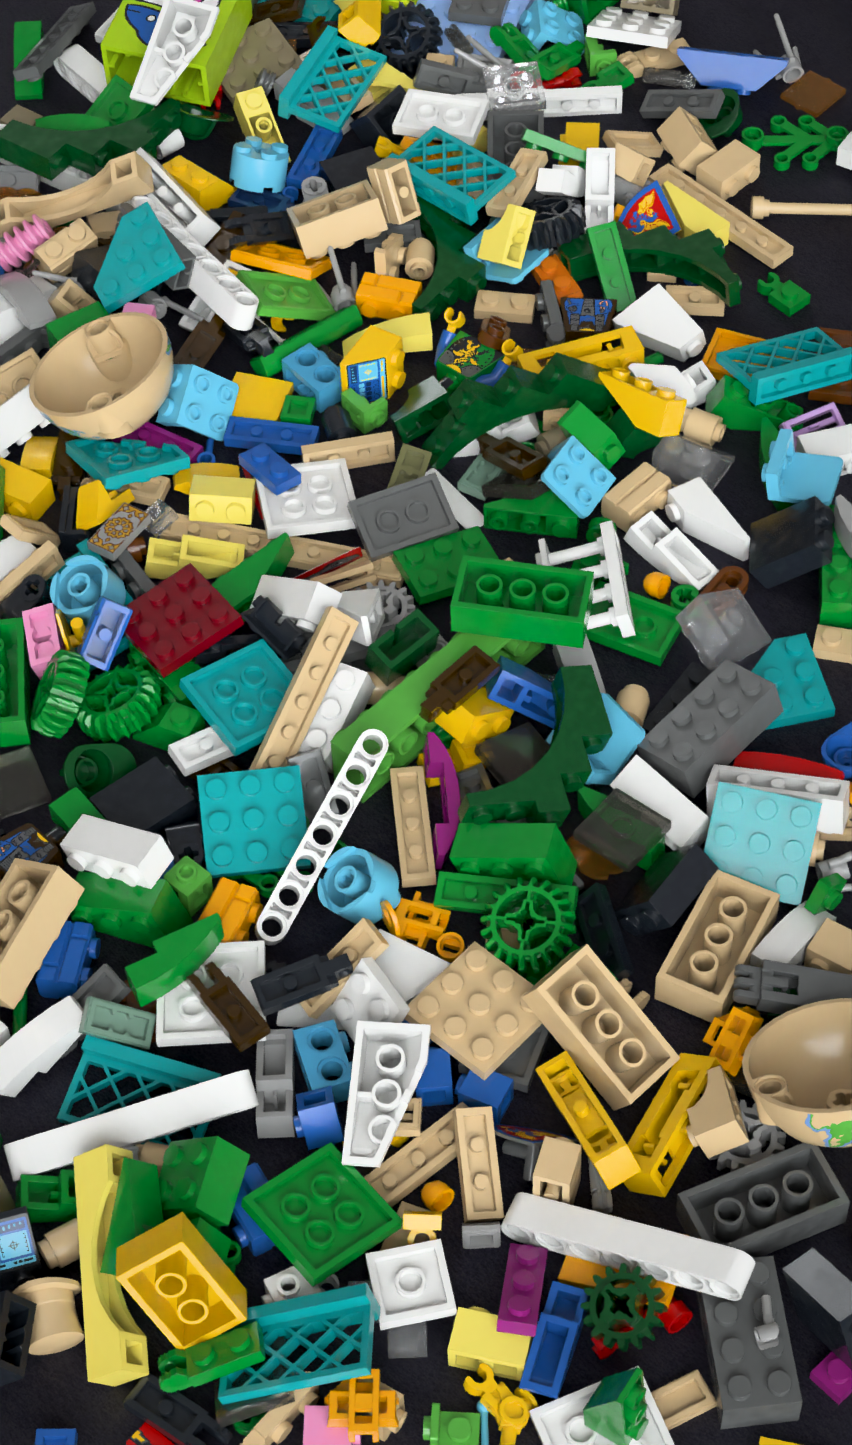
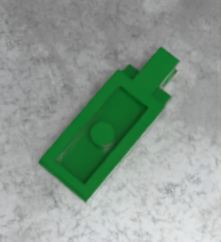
(558, 59)

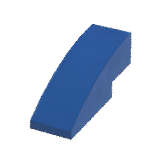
(554, 1340)

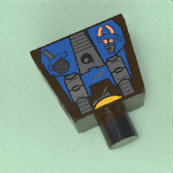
(587, 317)
(31, 845)

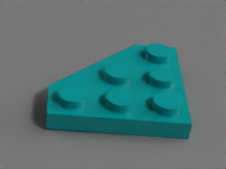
(136, 259)
(126, 462)
(798, 679)

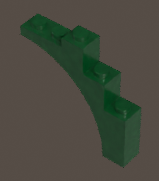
(52, 151)
(659, 251)
(455, 272)
(516, 394)
(540, 793)

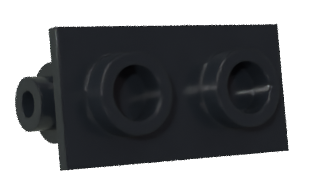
(285, 638)

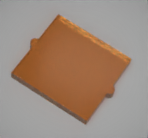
(813, 93)

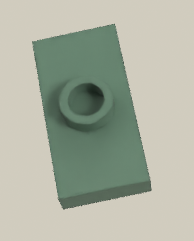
(477, 475)
(117, 1023)

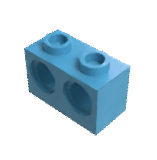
(313, 376)
(321, 1064)

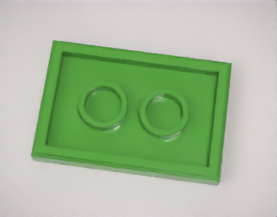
(286, 295)

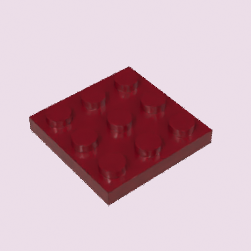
(179, 620)

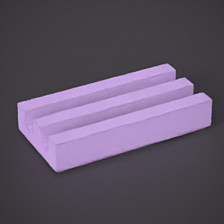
(835, 418)

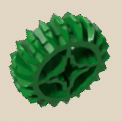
(59, 694)
(119, 703)
(543, 927)

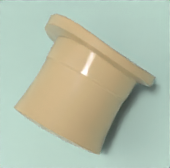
(55, 1319)

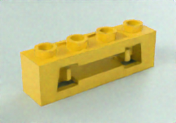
(589, 351)
(588, 1120)
(665, 1125)

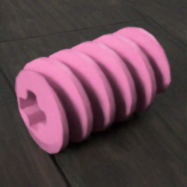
(23, 243)

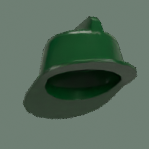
(728, 118)
(199, 122)
(96, 766)

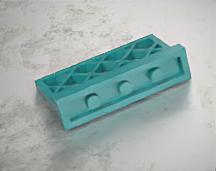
(308, 74)
(435, 187)
(788, 376)
(132, 1063)
(298, 1319)

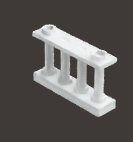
(610, 568)

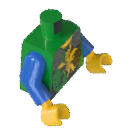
(464, 357)

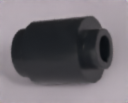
(337, 423)

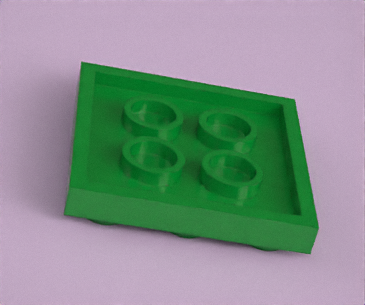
(321, 1214)

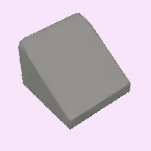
(481, 1235)

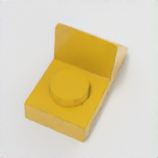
(97, 504)

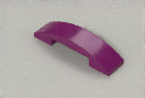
(440, 765)

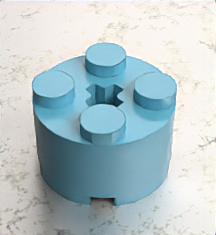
(259, 165)
(80, 585)
(357, 884)

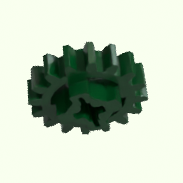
(635, 1297)

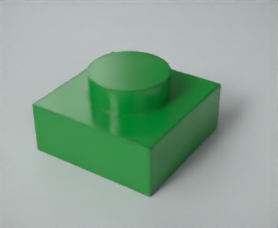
(298, 410)
(826, 894)

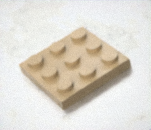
(476, 1010)

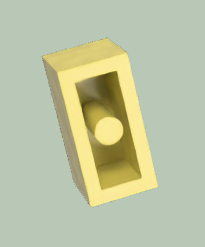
(222, 499)
(477, 1342)

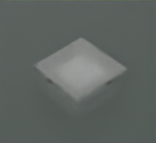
(161, 517)

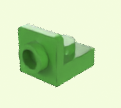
(596, 57)
(365, 415)
(191, 883)
(451, 1427)

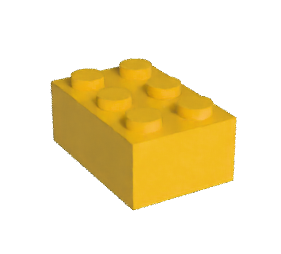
(181, 1283)

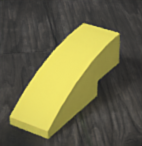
(413, 329)
(207, 555)

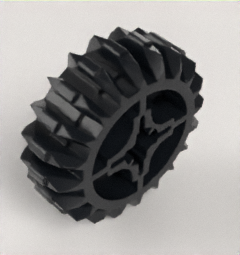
(426, 36)
(555, 222)

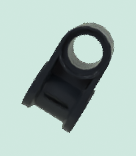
(25, 597)
(186, 840)

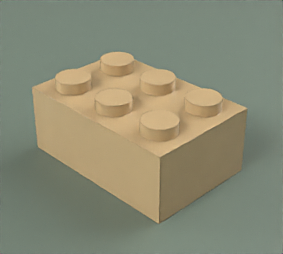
(337, 219)

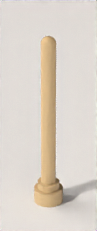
(763, 207)

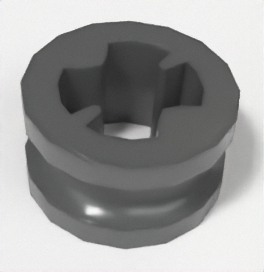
(265, 80)

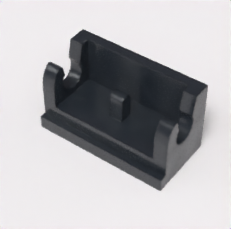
(67, 531)

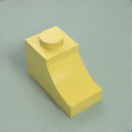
(509, 238)

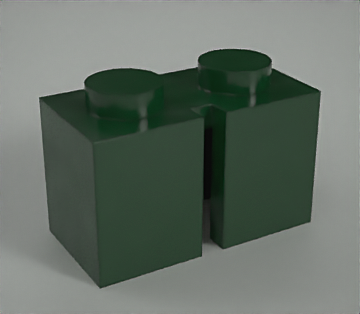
(413, 640)

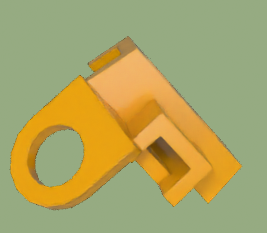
(412, 926)
(729, 1046)
(362, 1397)

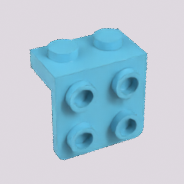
(548, 22)
(505, 273)
(199, 401)
(798, 475)
(577, 476)
(620, 747)

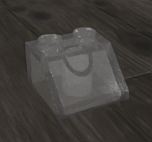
(687, 459)
(722, 627)

